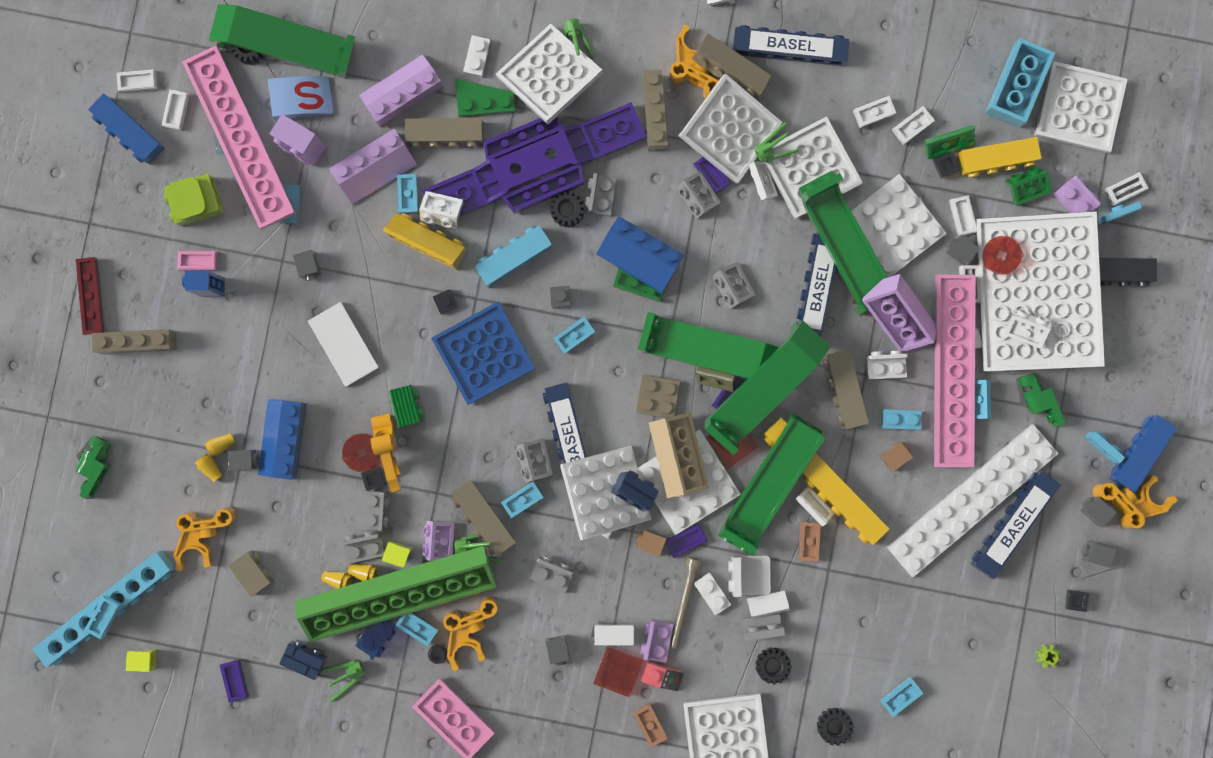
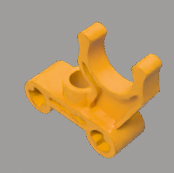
(689, 68)
(384, 444)
(1133, 510)
(199, 528)
(467, 624)

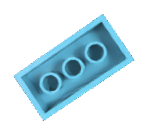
(1020, 82)

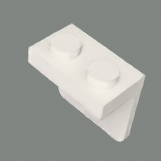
(749, 575)

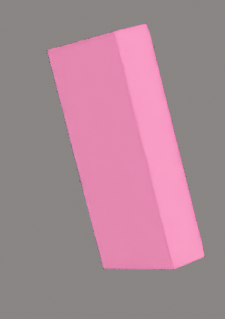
(197, 260)

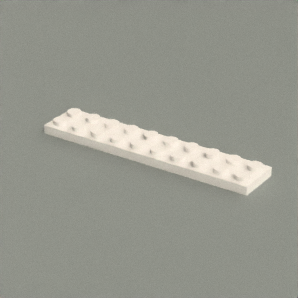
(972, 500)

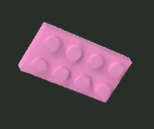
(453, 719)

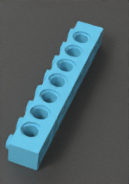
(47, 649)

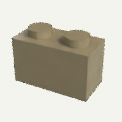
(252, 573)

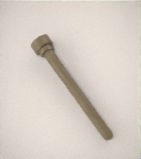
(692, 566)

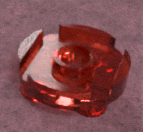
(1012, 258)
(351, 457)

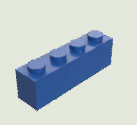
(126, 129)
(1142, 453)

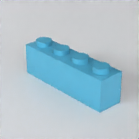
(513, 256)

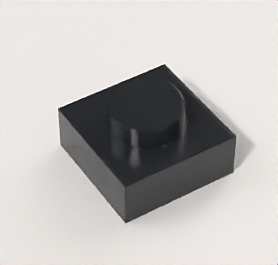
(946, 165)
(445, 301)
(373, 479)
(1076, 600)

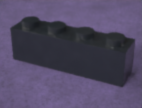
(1127, 271)

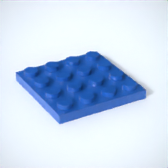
(483, 353)

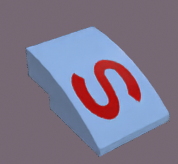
(300, 97)

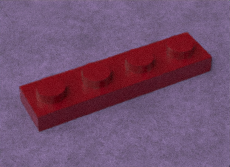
(89, 295)

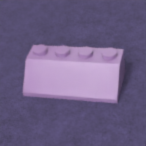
(401, 90)
(373, 166)
(900, 314)

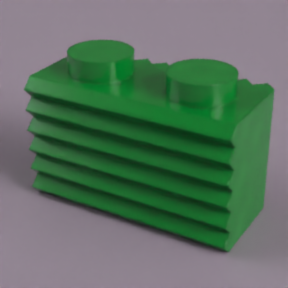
(406, 406)

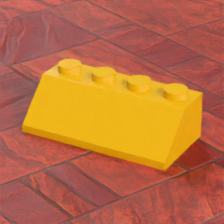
(425, 241)

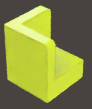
(396, 554)
(141, 660)

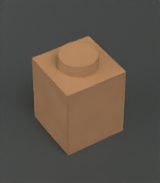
(896, 455)
(650, 542)

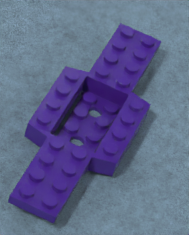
(527, 147)

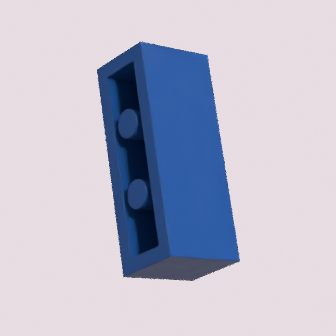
(204, 283)

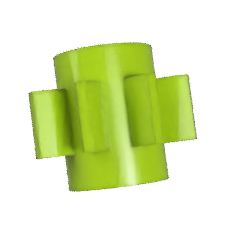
(1053, 657)

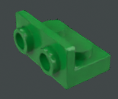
(1029, 185)

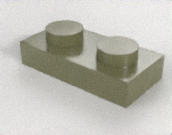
(715, 379)

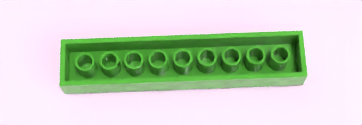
(395, 594)

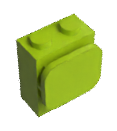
(193, 199)

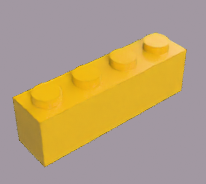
(999, 156)

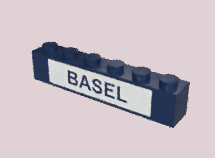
(791, 46)
(818, 286)
(565, 423)
(1015, 524)

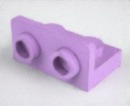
(1076, 196)
(438, 540)
(657, 640)

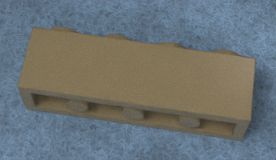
(723, 60)
(654, 110)
(444, 132)
(134, 341)
(846, 389)
(483, 518)

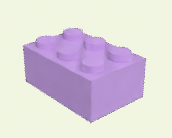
(297, 140)

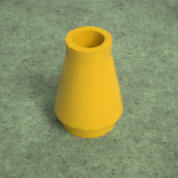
(219, 444)
(208, 467)
(363, 572)
(336, 579)

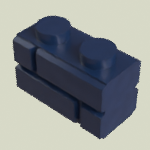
(635, 491)
(303, 659)

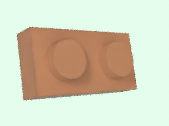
(809, 541)
(650, 725)

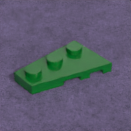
(480, 99)

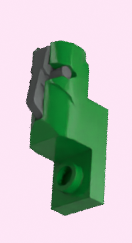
(1039, 399)
(92, 465)

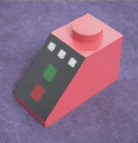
(661, 676)

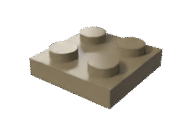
(657, 396)

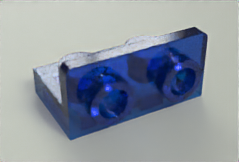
(375, 638)

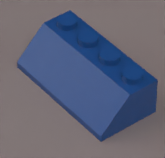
(640, 254)
(282, 439)

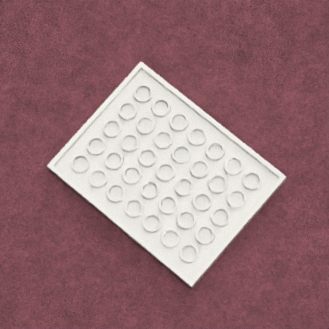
(1052, 281)

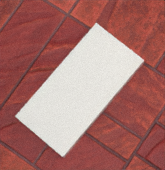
(343, 344)

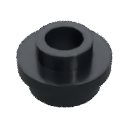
(437, 660)

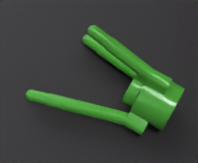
(573, 30)
(765, 150)
(465, 545)
(354, 671)

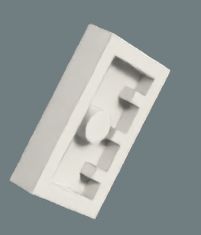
(440, 210)
(1028, 328)
(886, 366)

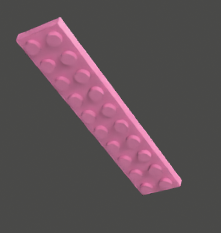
(239, 137)
(954, 371)

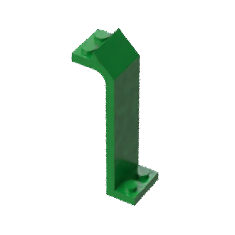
(281, 39)
(842, 236)
(703, 346)
(767, 386)
(771, 484)

